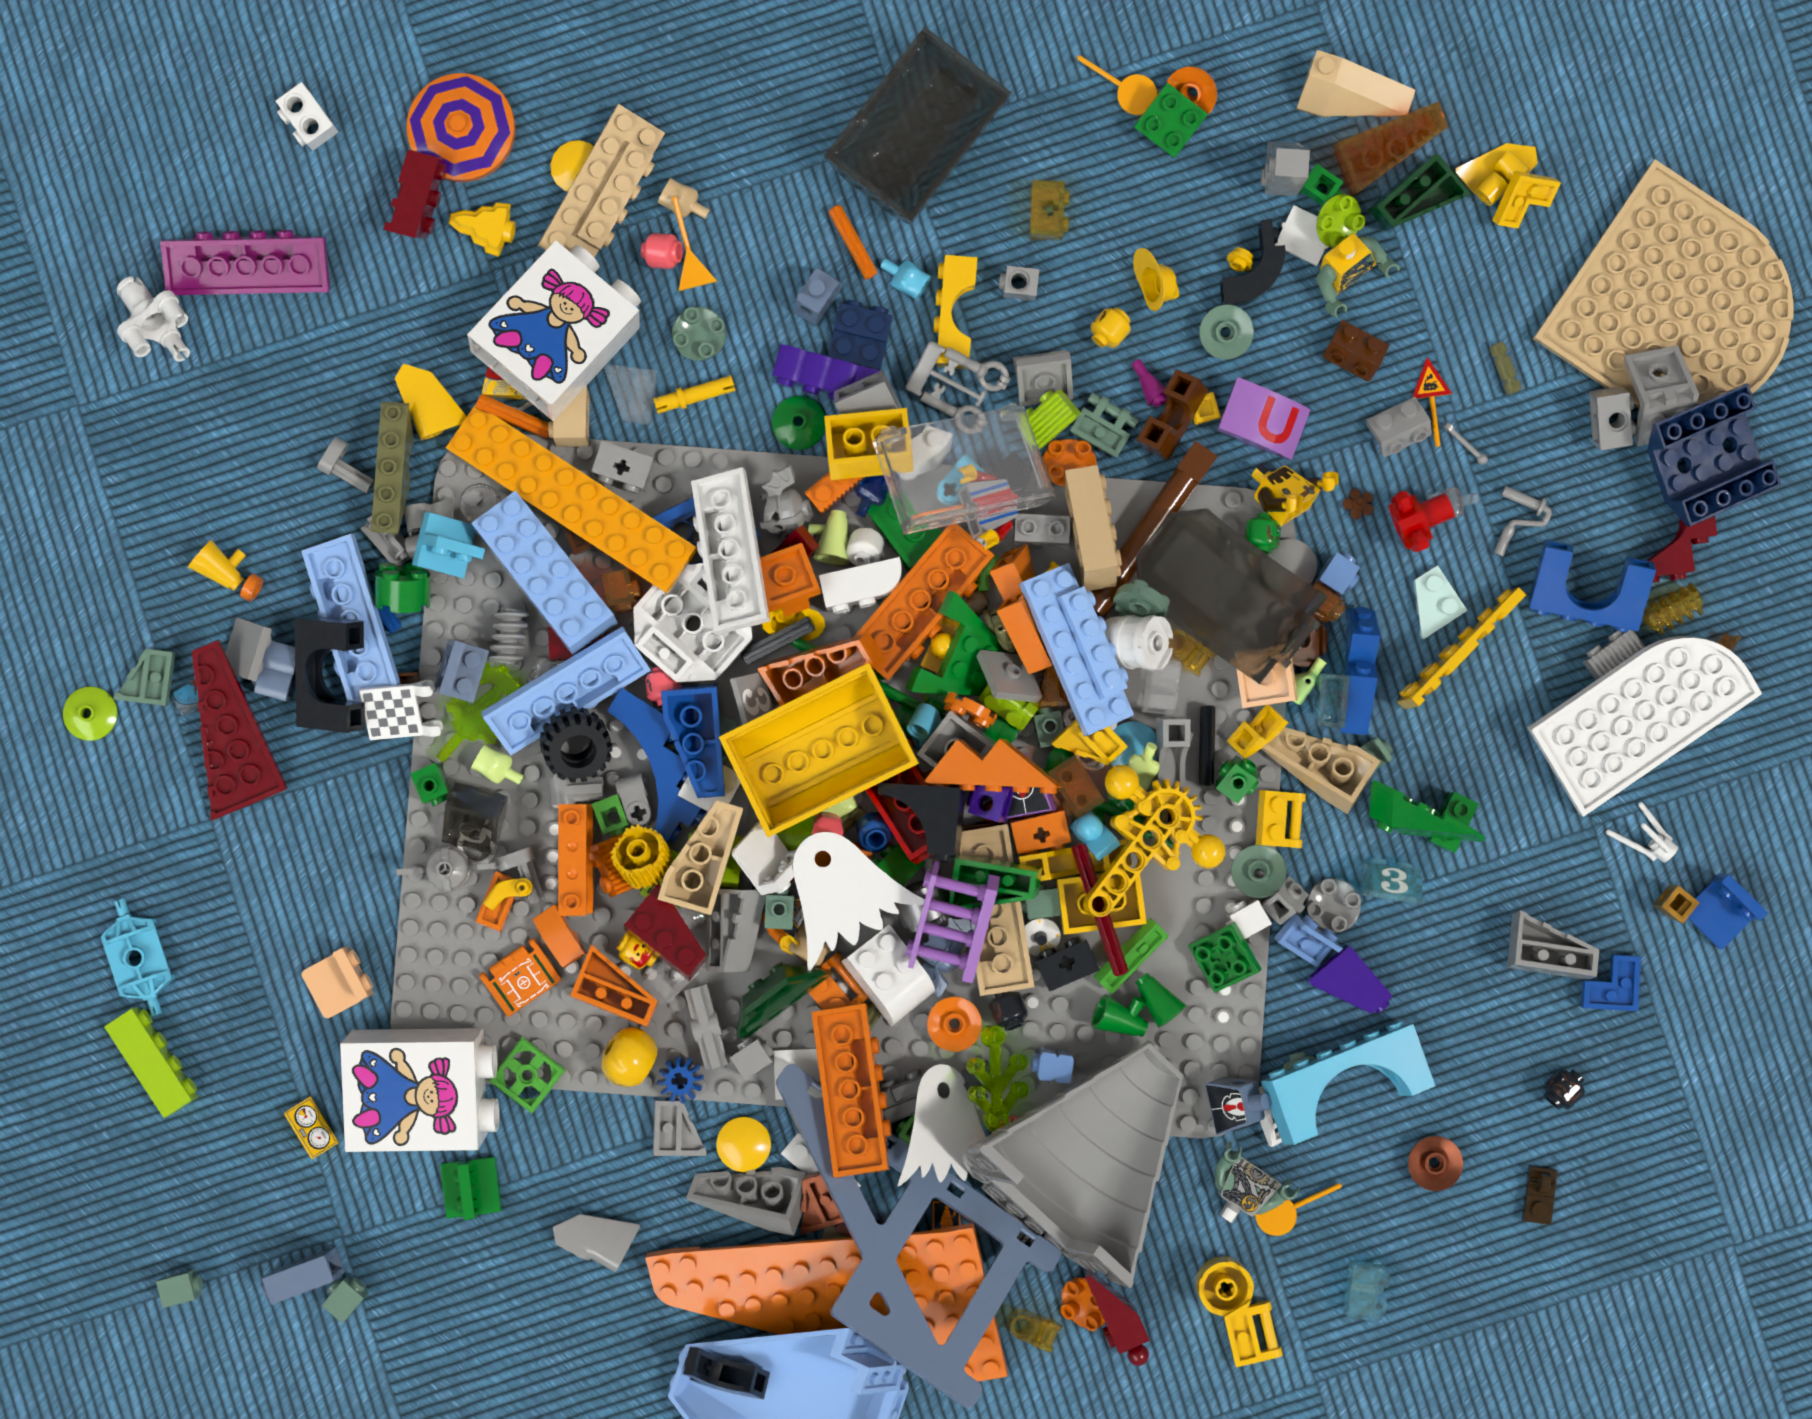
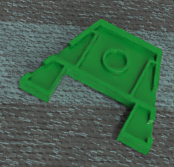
(960, 668)

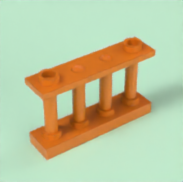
(574, 864)

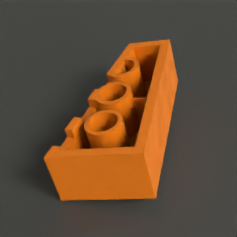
(810, 669)

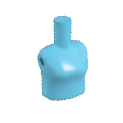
(907, 277)

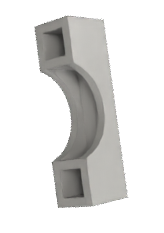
(1171, 752)

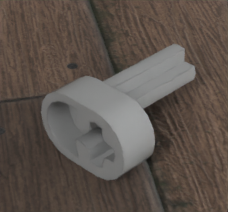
(332, 463)
(523, 860)

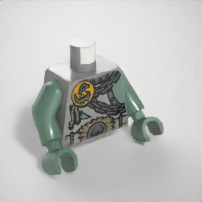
(1248, 1186)

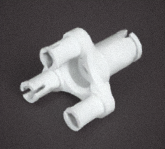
(151, 319)

